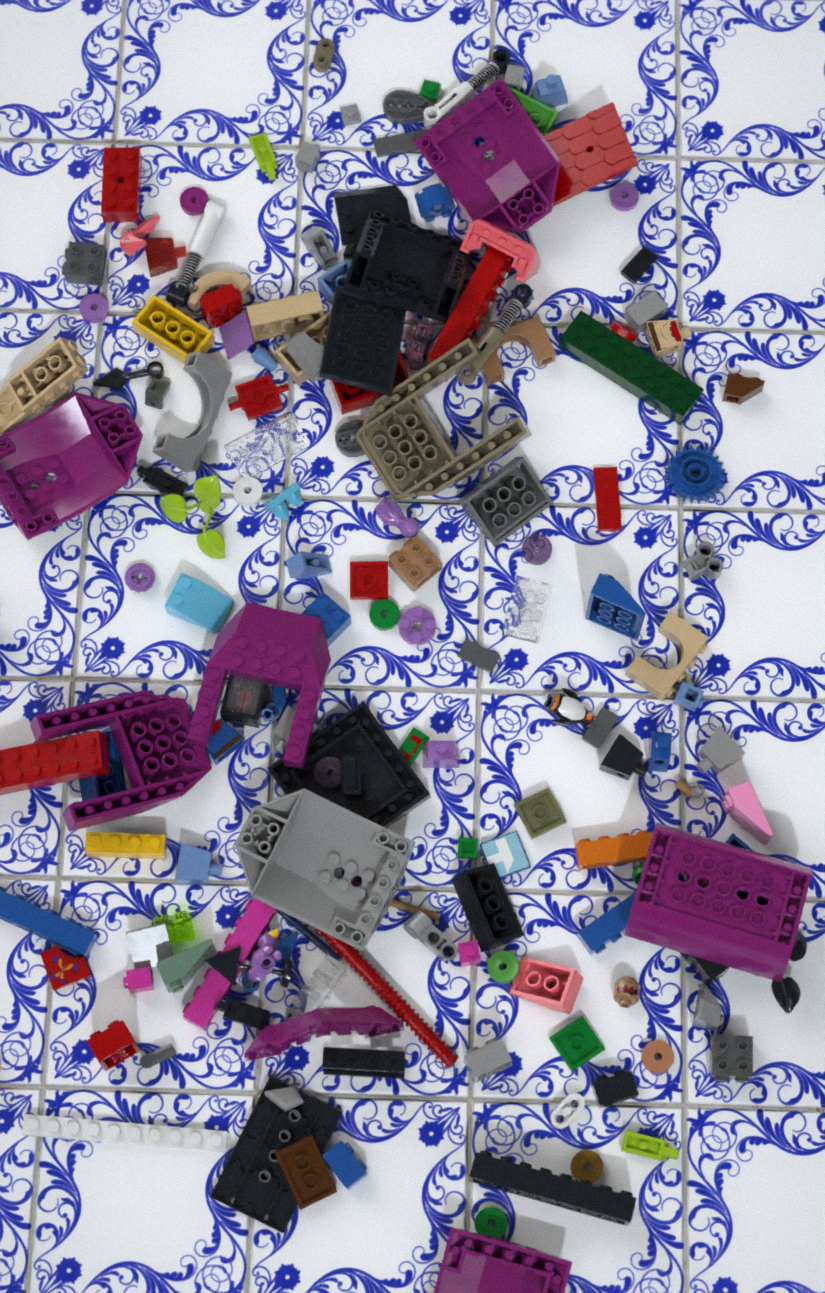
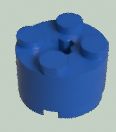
(435, 202)

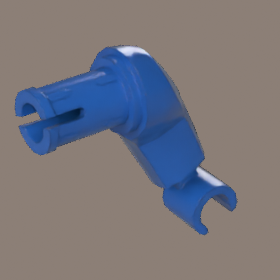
(276, 706)

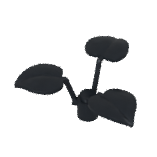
(787, 991)

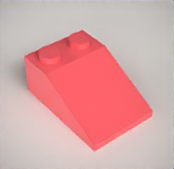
(547, 984)

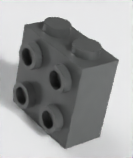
(85, 263)
(731, 1058)

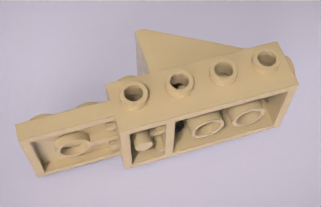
(41, 382)

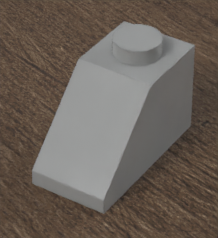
(319, 246)

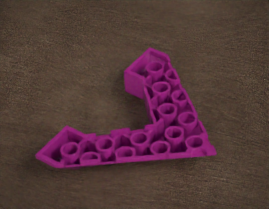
(366, 1021)

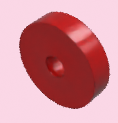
(624, 330)

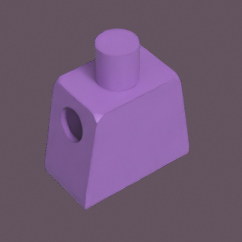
(441, 754)

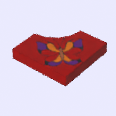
(64, 969)

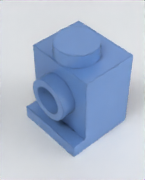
(687, 690)

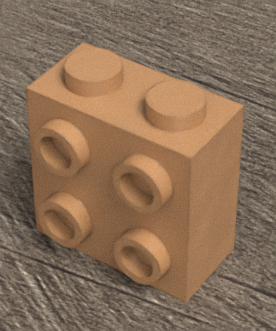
(415, 563)

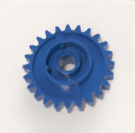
(692, 487)

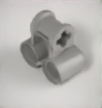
(700, 564)

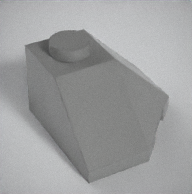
(707, 1010)

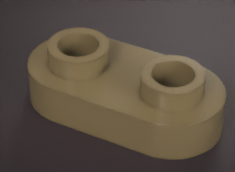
(325, 54)

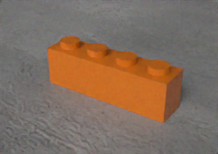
(612, 851)

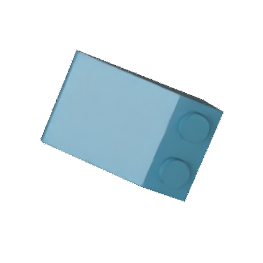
(198, 603)

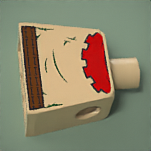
(665, 337)

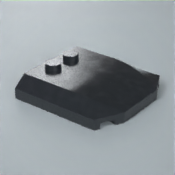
(354, 209)

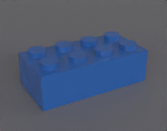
(333, 617)

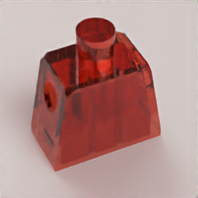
(162, 255)

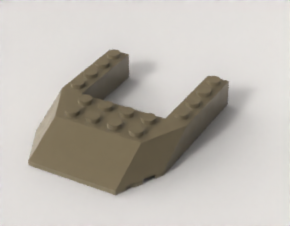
(409, 443)

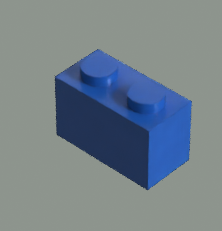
(345, 1165)

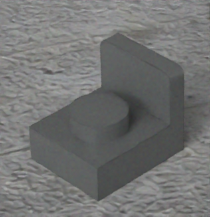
(156, 393)

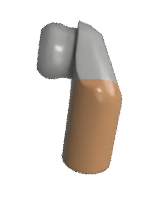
(690, 791)

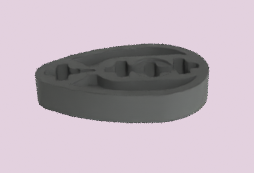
(405, 98)
(346, 431)

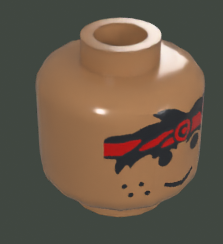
(626, 992)

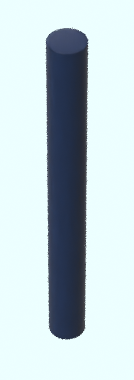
(310, 935)

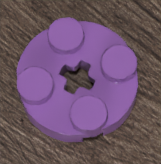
(418, 615)

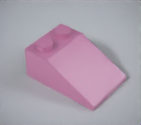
(746, 810)

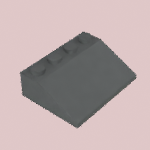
(505, 501)

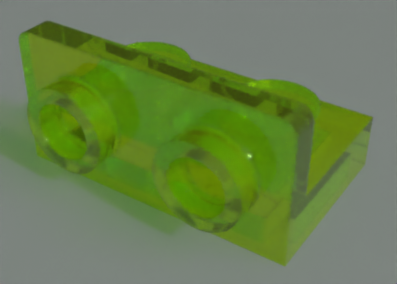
(178, 926)

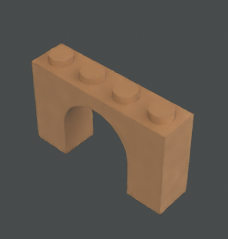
(529, 333)

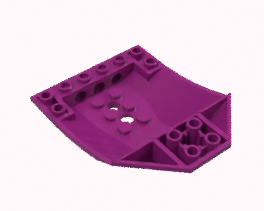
(515, 185)
(80, 441)

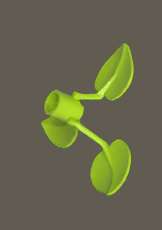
(209, 492)

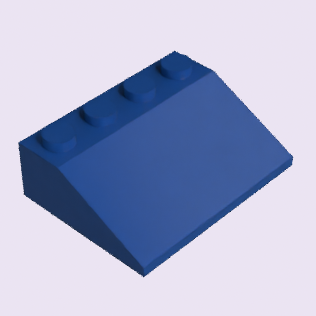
(614, 608)

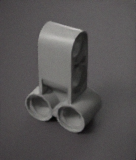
(419, 928)

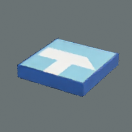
(506, 854)

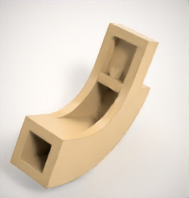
(213, 280)

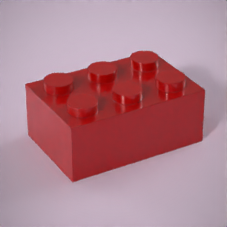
(113, 1044)

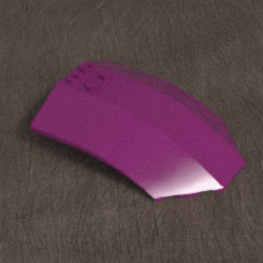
(495, 1265)

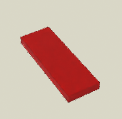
(607, 499)

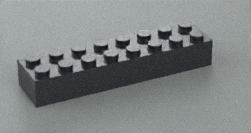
(552, 1189)

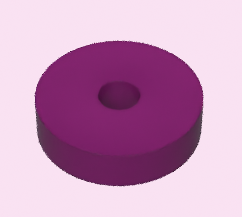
(191, 194)

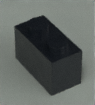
(614, 1088)

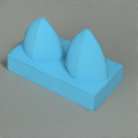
(277, 504)

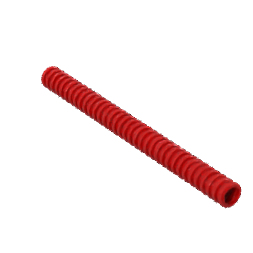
(393, 1000)

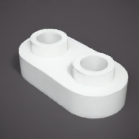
(567, 1111)

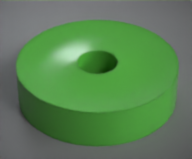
(498, 959)

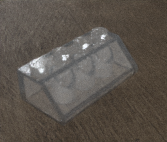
(266, 445)

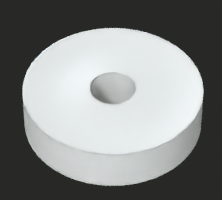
(251, 498)

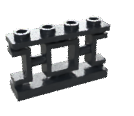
(363, 1063)

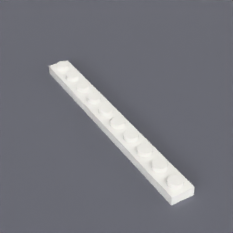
(124, 1133)

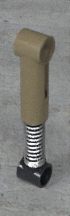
(494, 335)

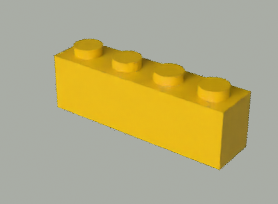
(126, 845)

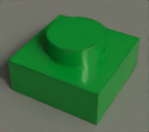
(430, 90)
(467, 848)

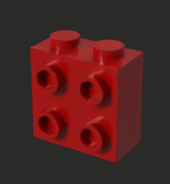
(221, 305)

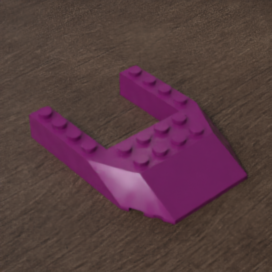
(273, 650)
(151, 744)

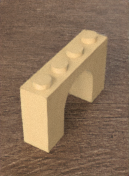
(661, 681)

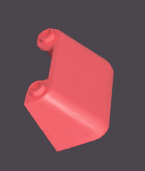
(525, 255)

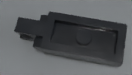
(162, 481)
(243, 1013)

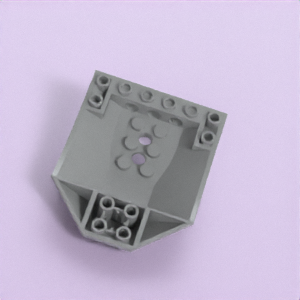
(292, 856)

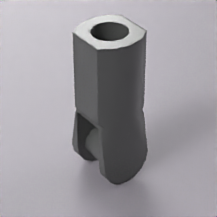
(158, 1056)

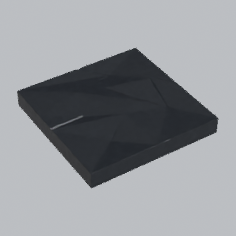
(387, 780)

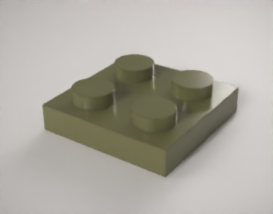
(540, 813)

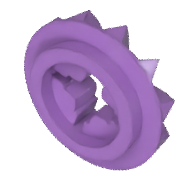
(134, 571)

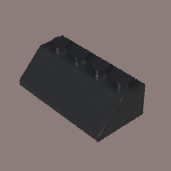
(487, 907)

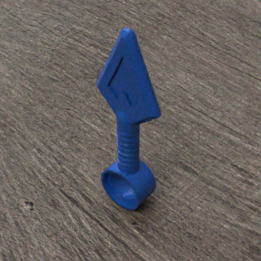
(286, 947)

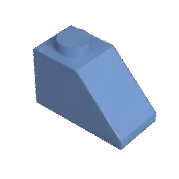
(308, 565)

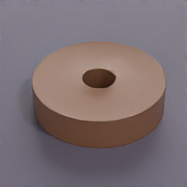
(657, 1047)

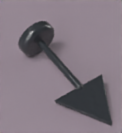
(228, 964)

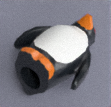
(568, 709)

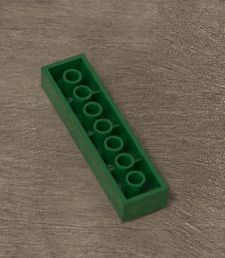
(630, 367)

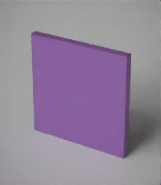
(237, 335)

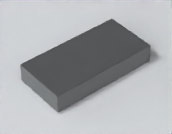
(478, 656)
(600, 728)

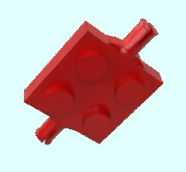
(258, 397)

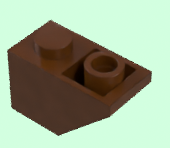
(741, 388)

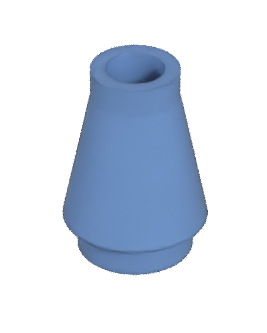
(264, 358)

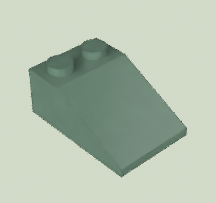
(182, 967)

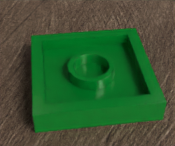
(576, 1044)

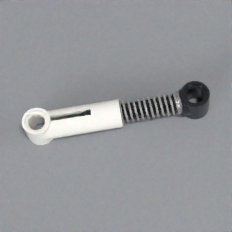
(466, 89)
(213, 216)

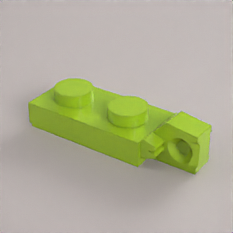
(264, 154)
(648, 1147)

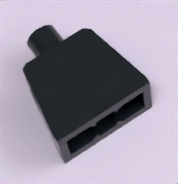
(623, 760)

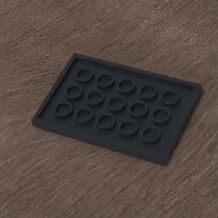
(362, 342)

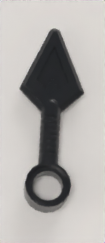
(117, 378)

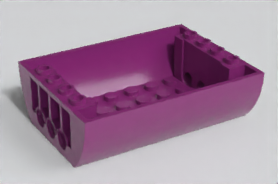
(713, 919)

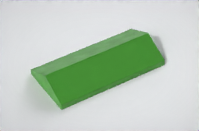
(540, 114)

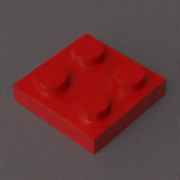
(369, 580)

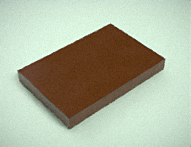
(305, 1172)

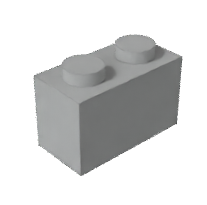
(648, 308)

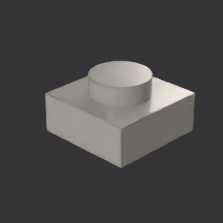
(350, 115)

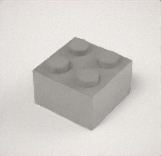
(487, 1060)

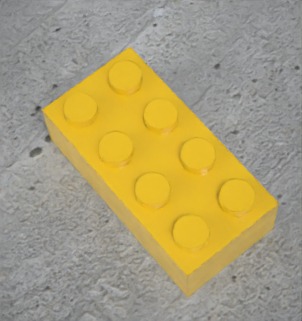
(172, 330)

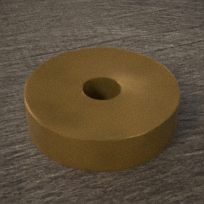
(591, 1158)

